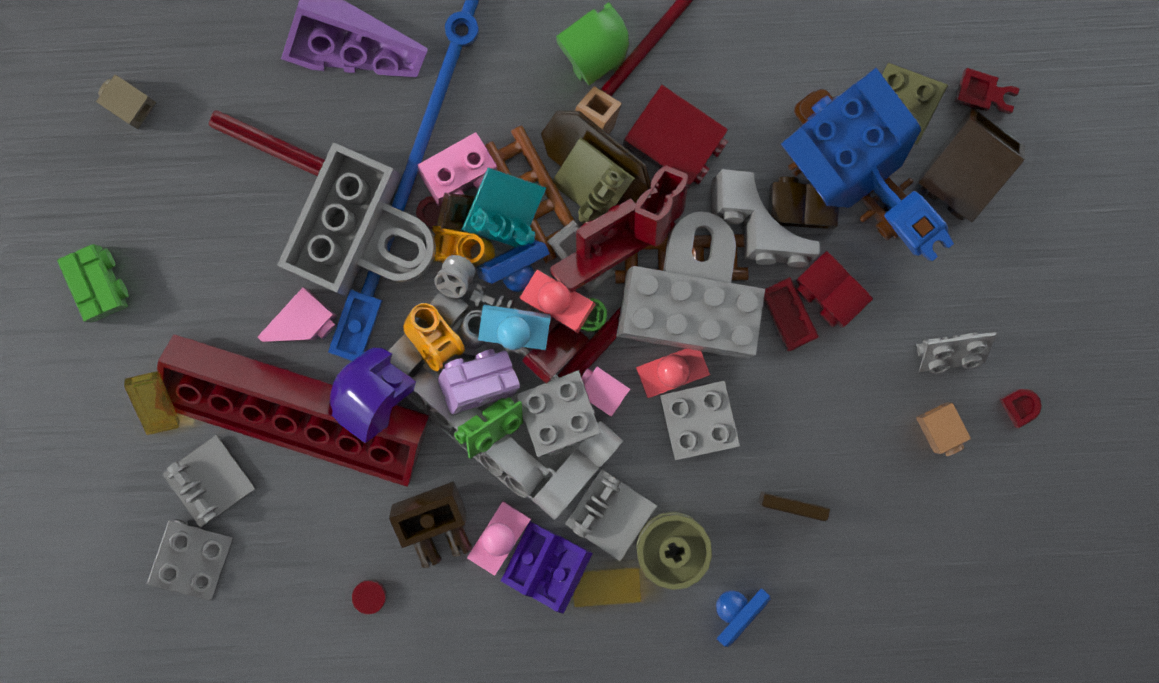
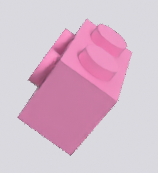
(456, 168)

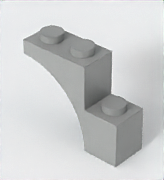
(765, 240)

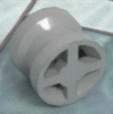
(455, 276)

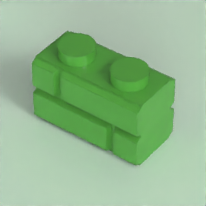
(93, 282)

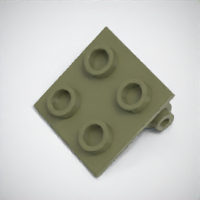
(917, 93)
(591, 181)

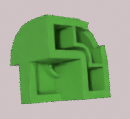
(595, 43)

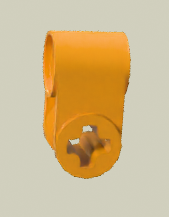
(459, 243)
(434, 338)

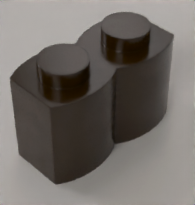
(800, 205)

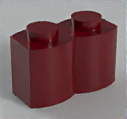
(660, 205)
(833, 290)

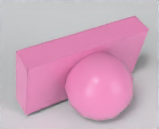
(498, 538)

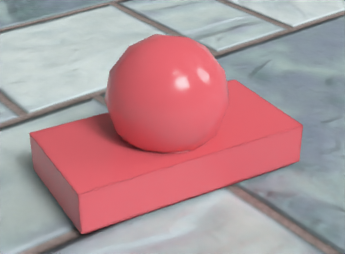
(555, 299)
(672, 371)

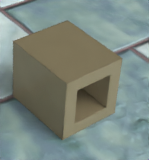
(125, 101)

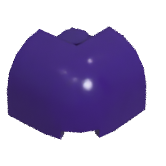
(367, 392)

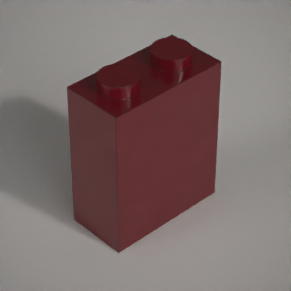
(676, 135)

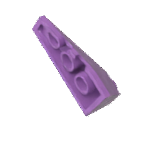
(348, 38)

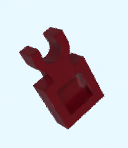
(980, 91)

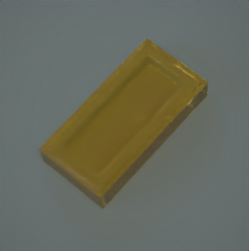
(151, 403)
(608, 587)

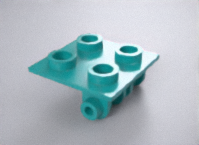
(504, 209)

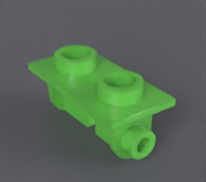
(503, 418)

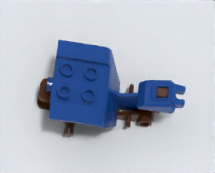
(852, 149)

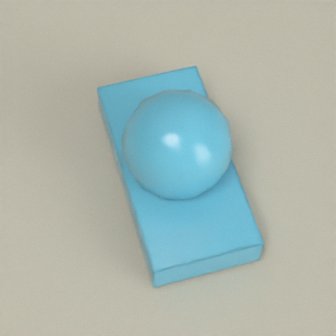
(514, 327)

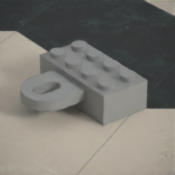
(350, 225)
(693, 300)

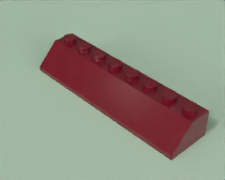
(283, 410)

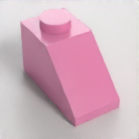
(300, 320)

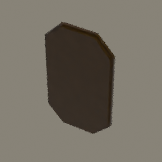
(566, 129)

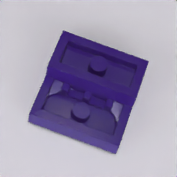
(546, 567)

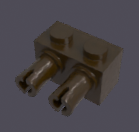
(427, 516)

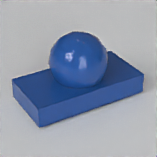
(513, 266)
(737, 611)

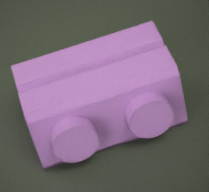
(478, 381)

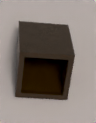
(972, 166)

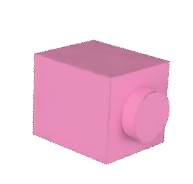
(604, 390)

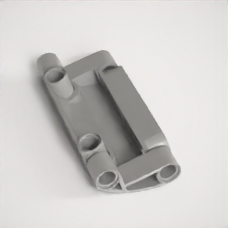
(512, 459)

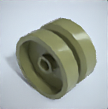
(675, 570)

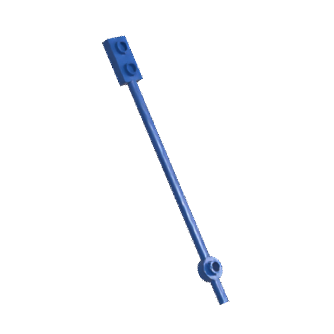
(362, 308)

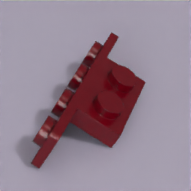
(600, 246)

